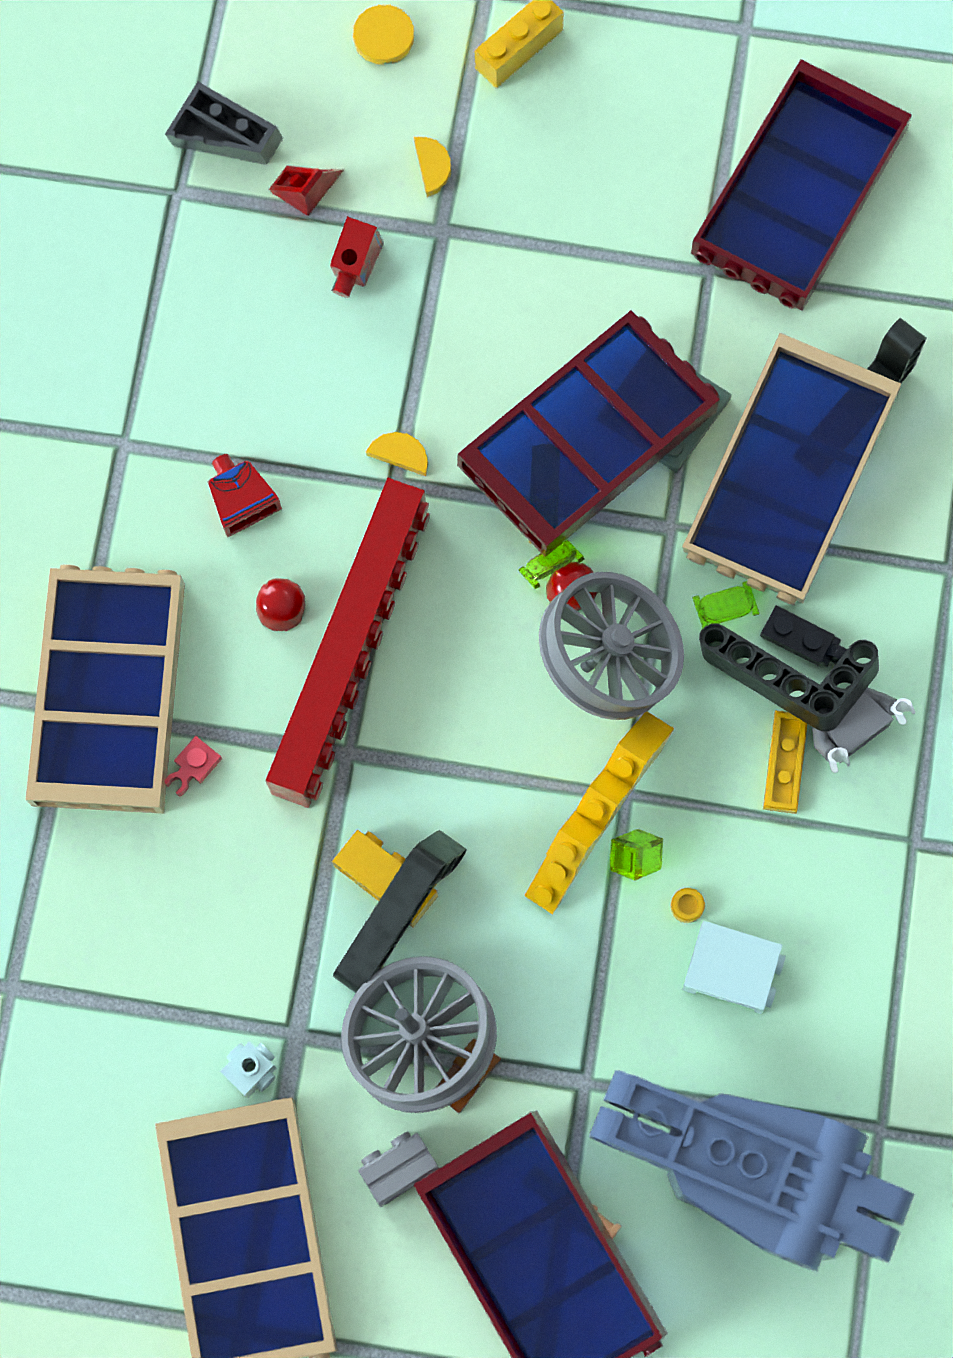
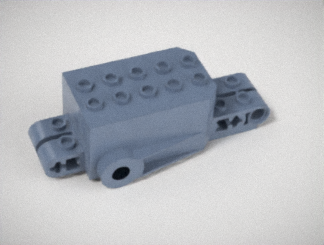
(760, 1169)

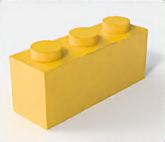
(518, 40)
(374, 868)

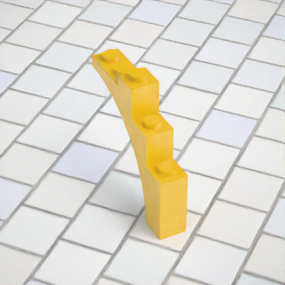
(597, 809)

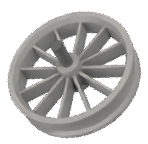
(611, 646)
(418, 1034)

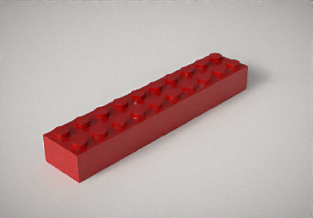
(348, 643)

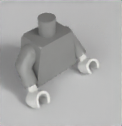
(861, 724)

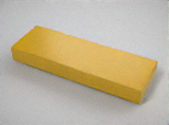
(785, 763)

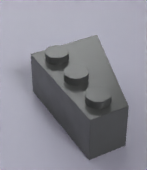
(222, 128)

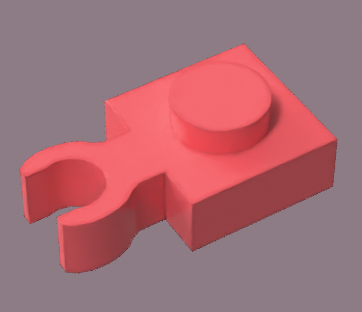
(195, 762)

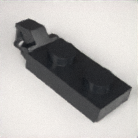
(802, 638)

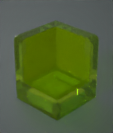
(636, 854)

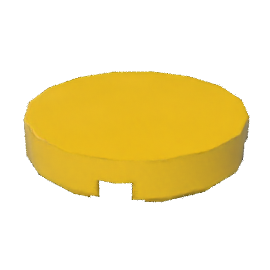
(383, 34)

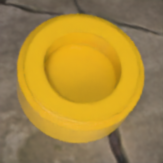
(687, 905)

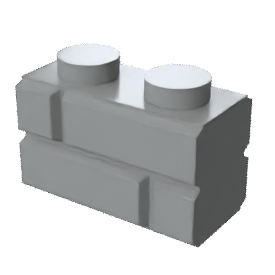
(398, 1168)

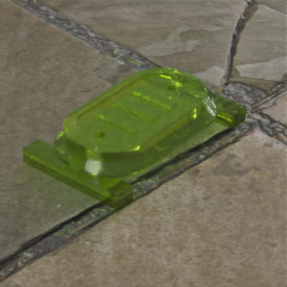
(541, 566)
(726, 605)

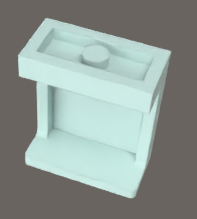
(734, 967)

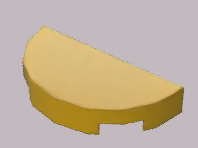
(433, 163)
(401, 451)

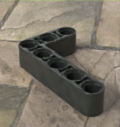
(898, 351)
(790, 680)
(421, 870)

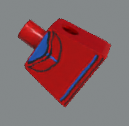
(359, 245)
(240, 495)

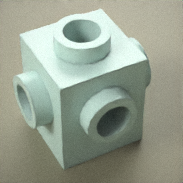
(239, 1060)

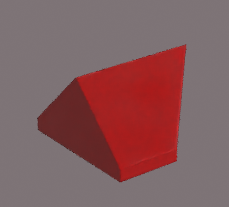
(304, 186)

